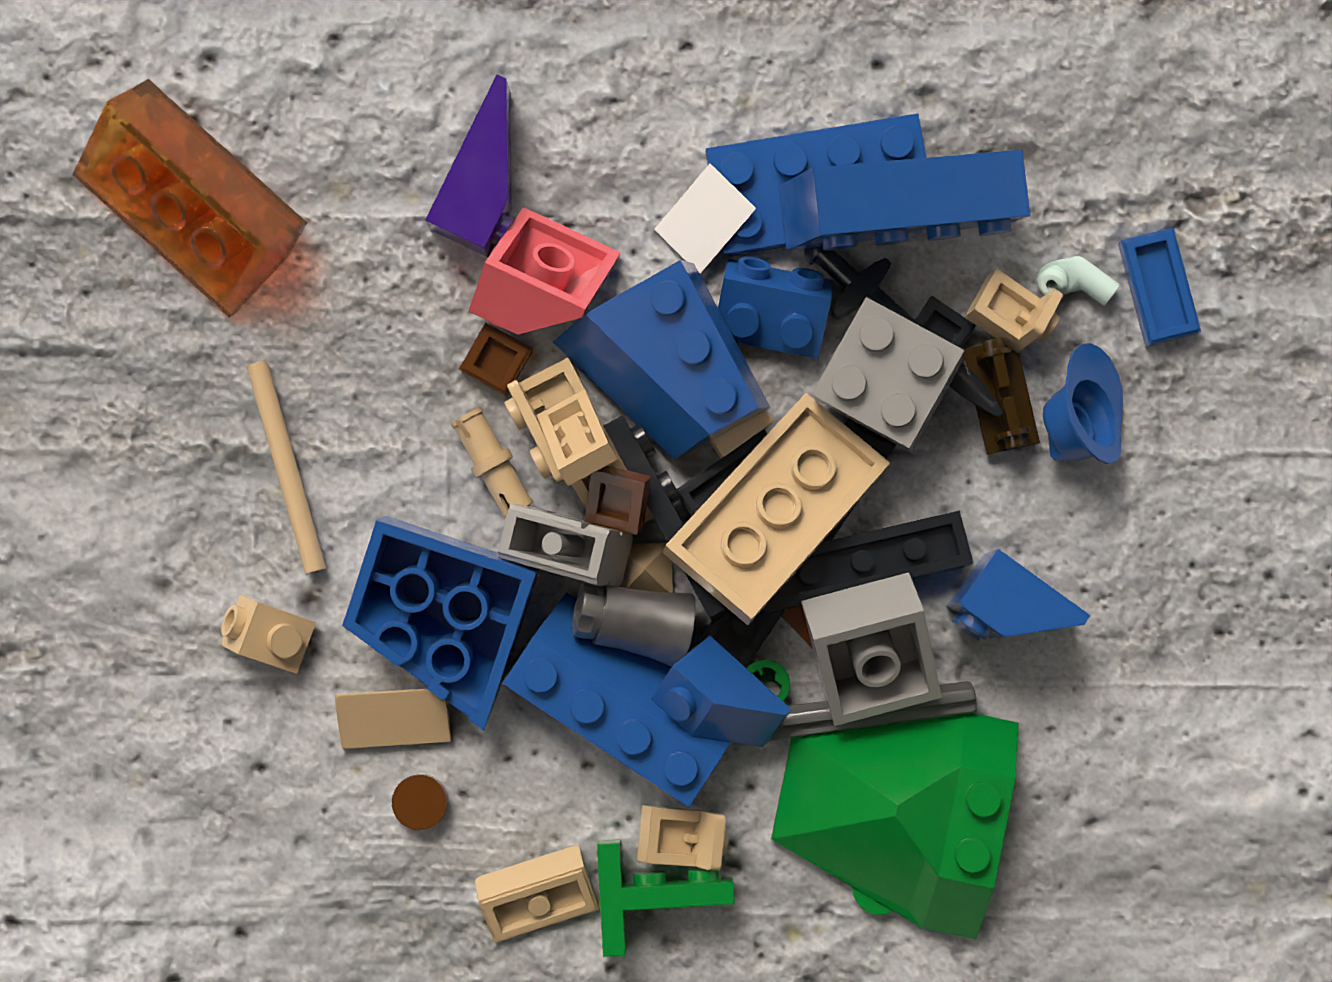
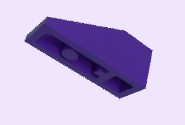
(477, 190)

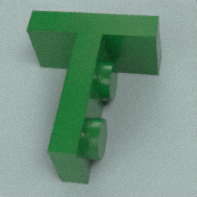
(649, 891)

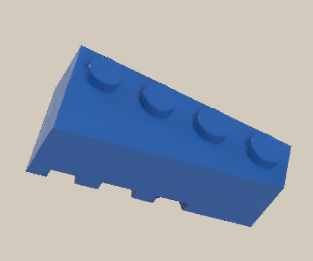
(904, 199)

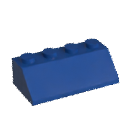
(609, 702)

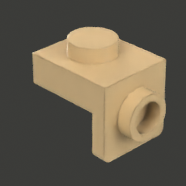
(1013, 312)
(266, 633)
(682, 837)

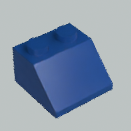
(1009, 600)

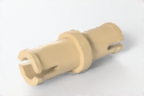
(491, 460)

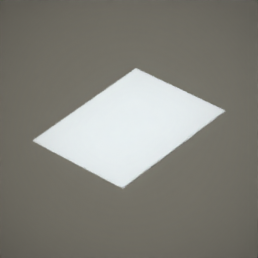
(705, 218)

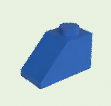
(719, 698)

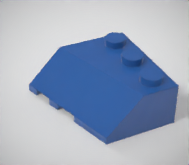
(667, 360)
(441, 611)

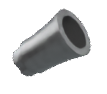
(636, 620)

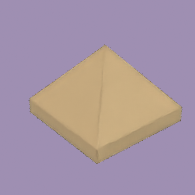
(648, 569)

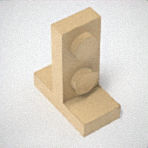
(579, 442)

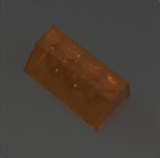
(187, 196)

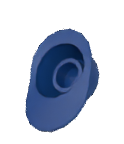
(1087, 411)

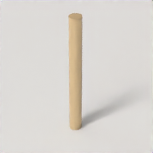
(286, 467)

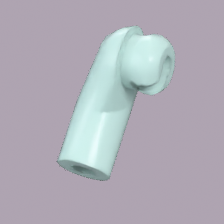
(1075, 275)

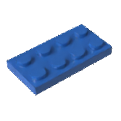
(764, 164)

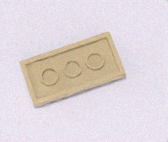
(776, 508)

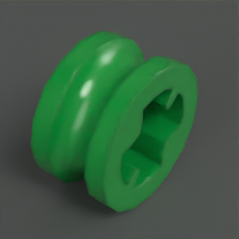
(780, 677)

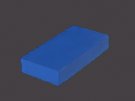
(1159, 287)

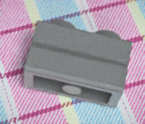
(565, 545)

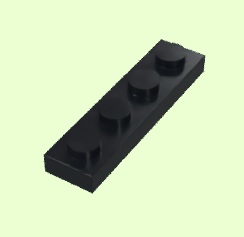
(634, 449)
(842, 563)

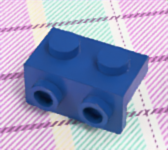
(775, 306)

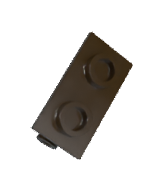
(1004, 377)

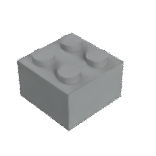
(888, 374)
(872, 649)

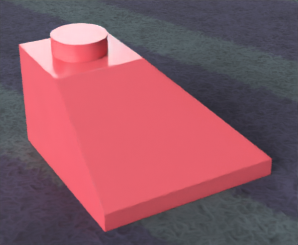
(540, 275)

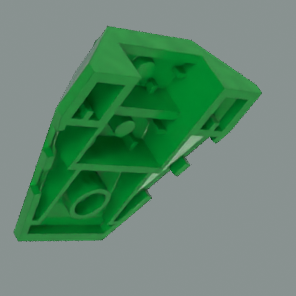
(905, 813)

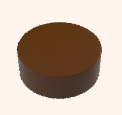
(420, 802)

